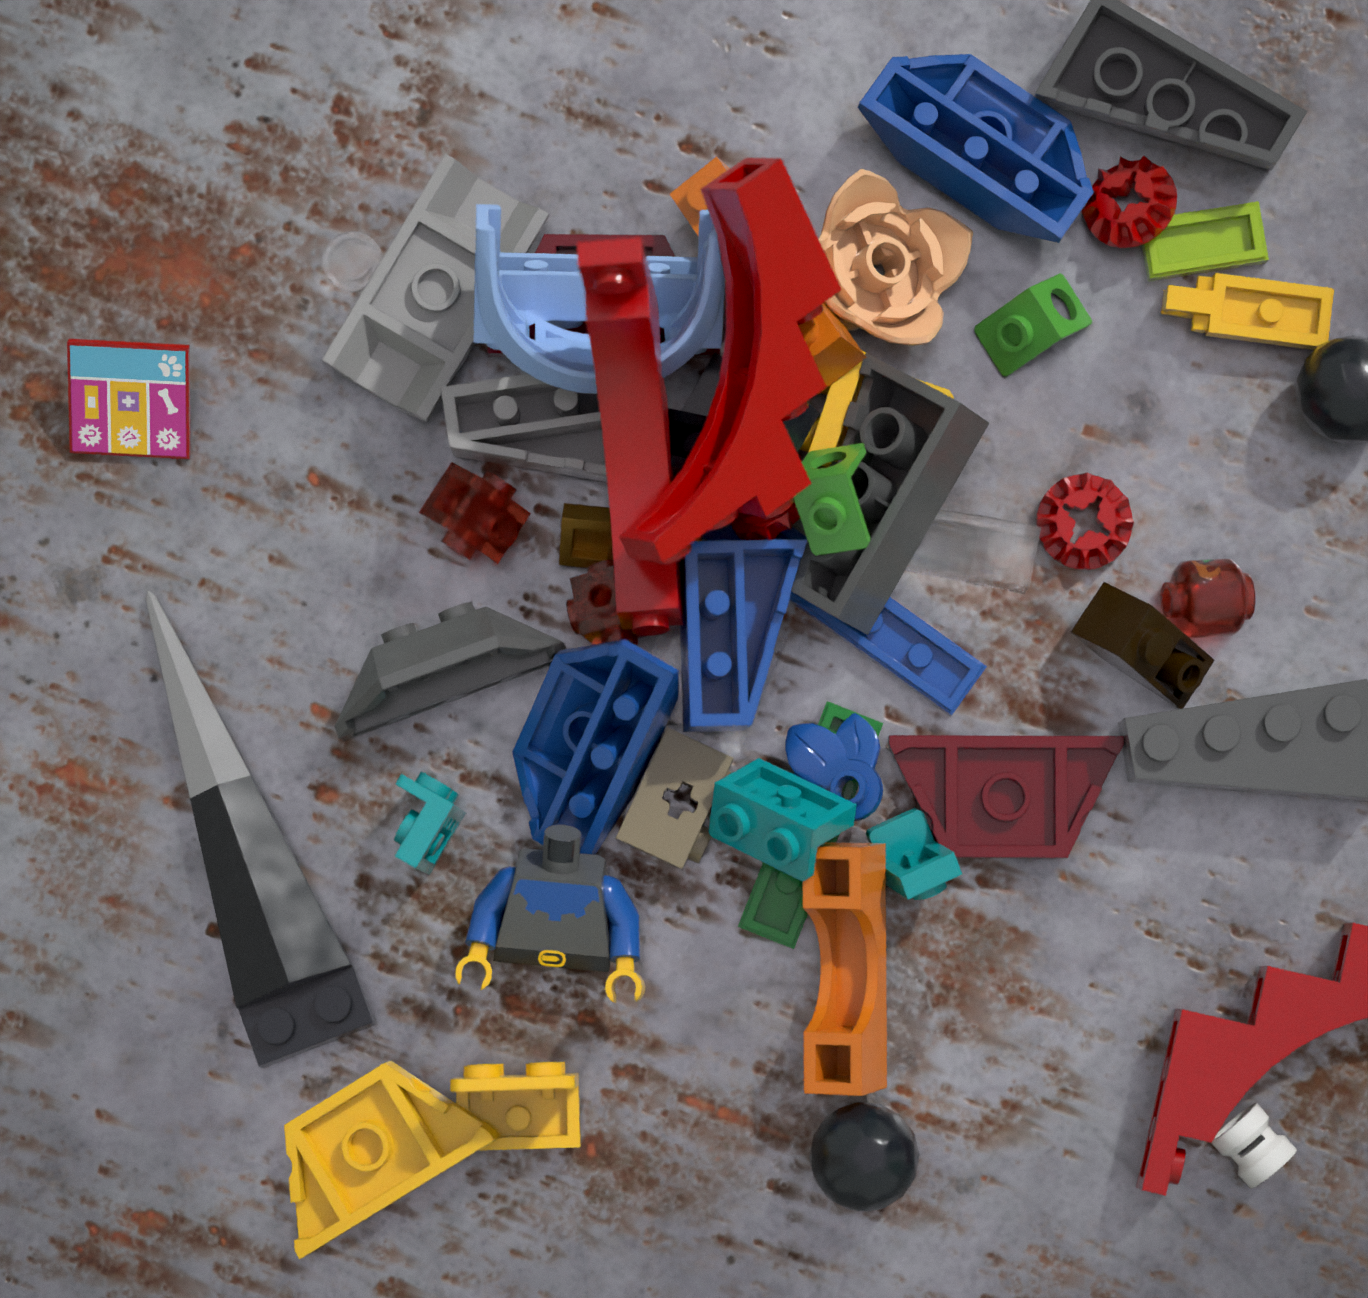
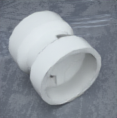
(1261, 1157)

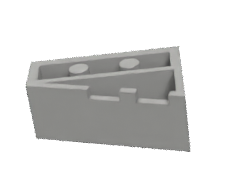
(526, 426)

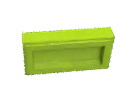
(1207, 242)

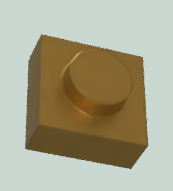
(585, 535)

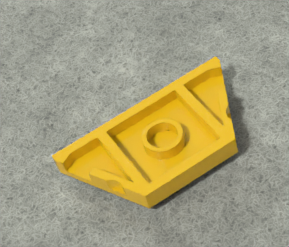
(372, 1149)

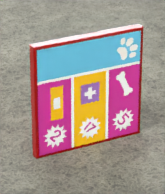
(129, 398)

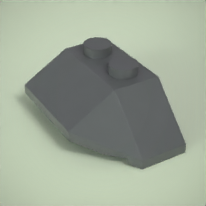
(441, 665)

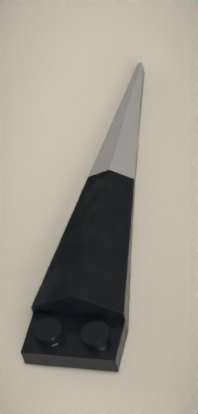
(277, 942)

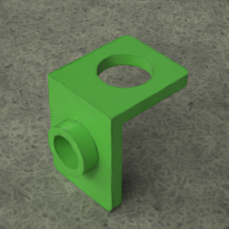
(1031, 324)
(830, 503)

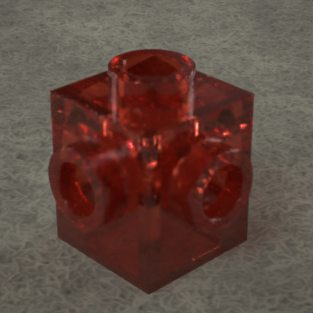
(475, 513)
(594, 606)

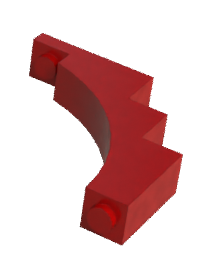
(634, 420)
(1218, 1060)

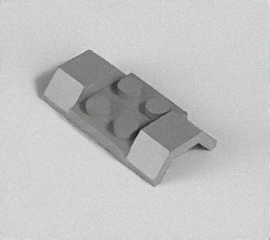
(418, 307)

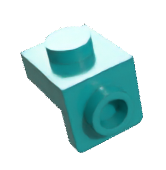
(914, 861)

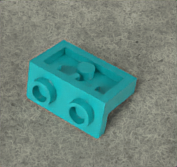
(777, 816)
(427, 833)

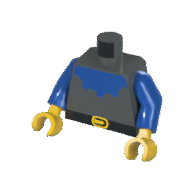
(556, 913)

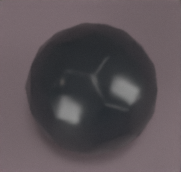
(1335, 389)
(864, 1156)

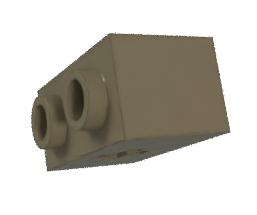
(648, 824)

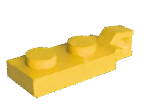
(1254, 310)

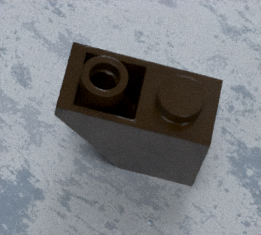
(1143, 644)

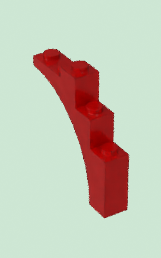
(767, 373)

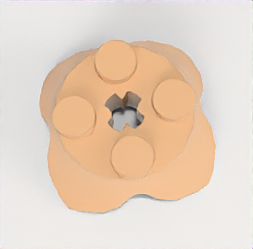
(917, 248)

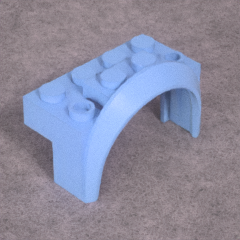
(544, 287)

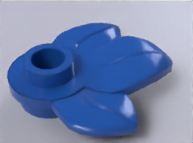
(836, 758)

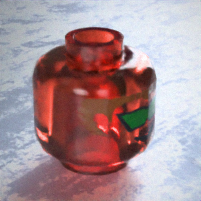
(1208, 598)

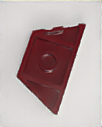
(1005, 790)

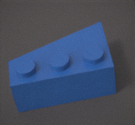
(731, 623)

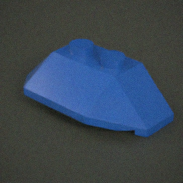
(981, 142)
(592, 737)

